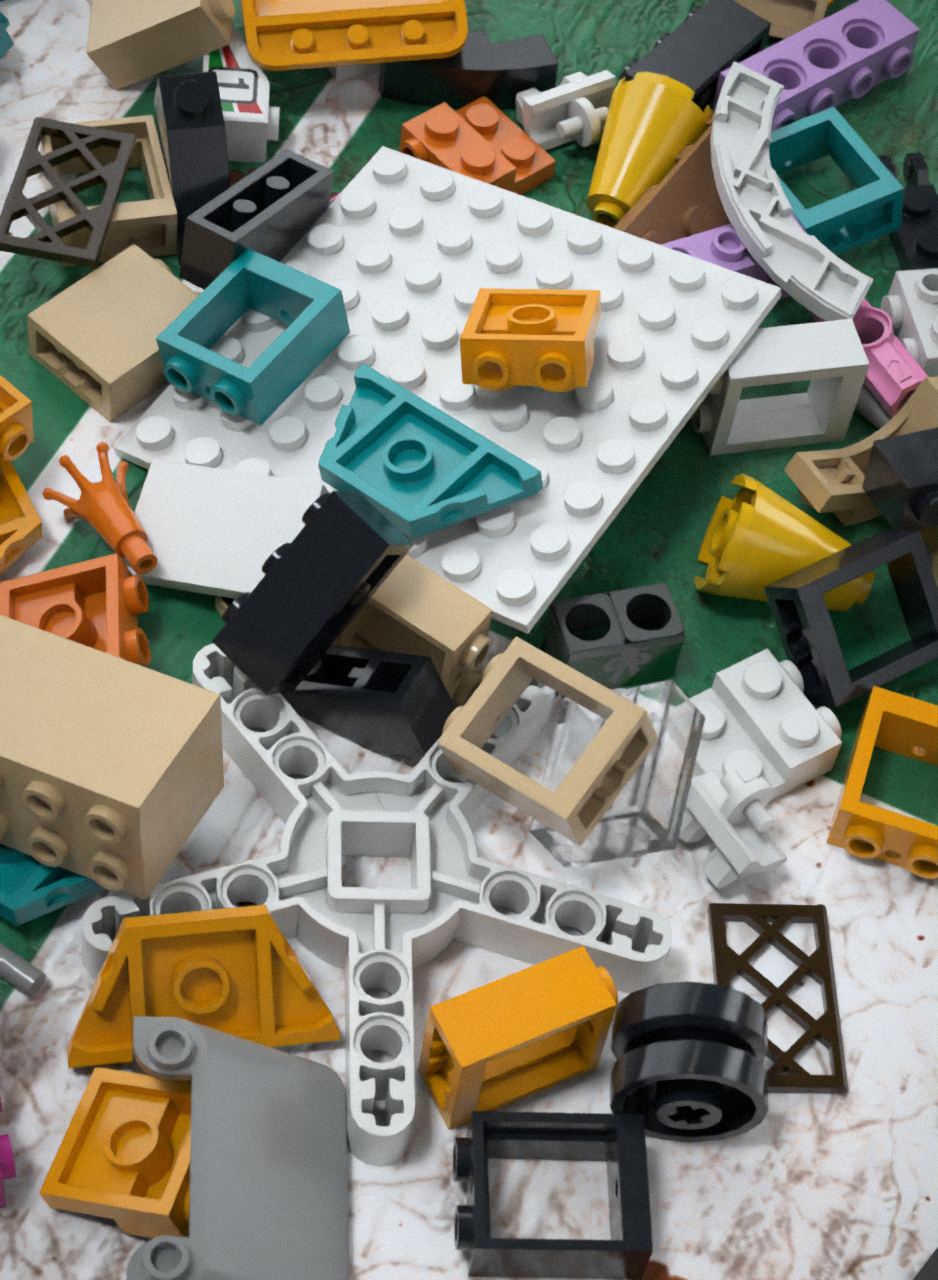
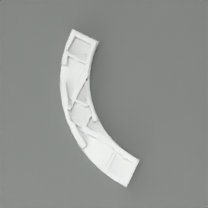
(760, 207)

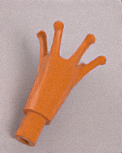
(108, 510)

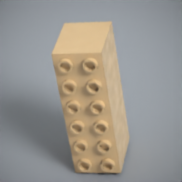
(101, 759)

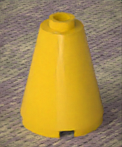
(641, 137)
(765, 539)

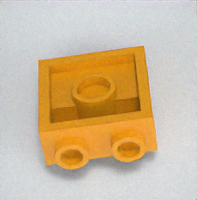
(530, 338)
(127, 1154)

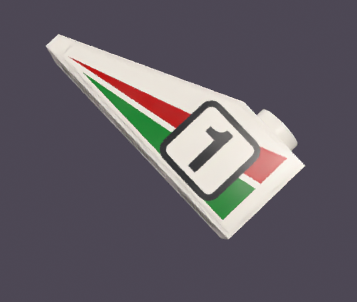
(244, 101)

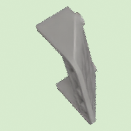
(261, 1159)

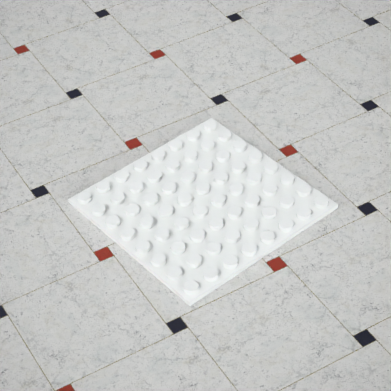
(410, 260)

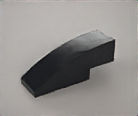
(474, 72)

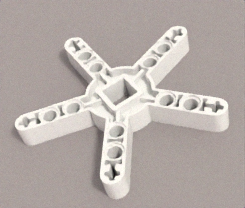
(378, 930)

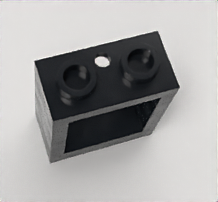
(809, 632)
(566, 1137)

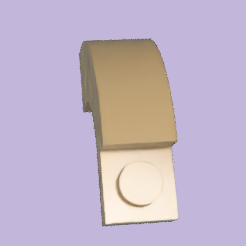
(835, 477)

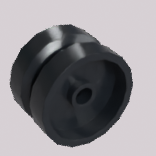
(690, 1061)

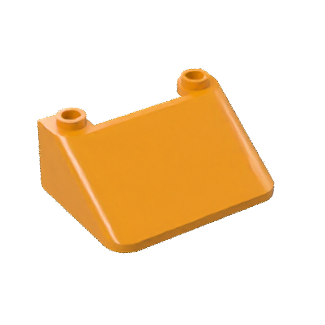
(350, 32)

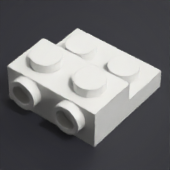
(765, 725)

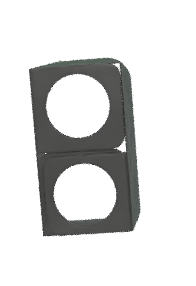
(609, 658)

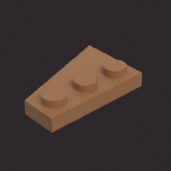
(682, 202)

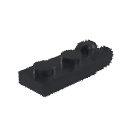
(918, 237)

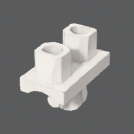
(567, 112)
(736, 822)

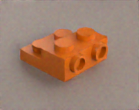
(479, 145)
(85, 603)

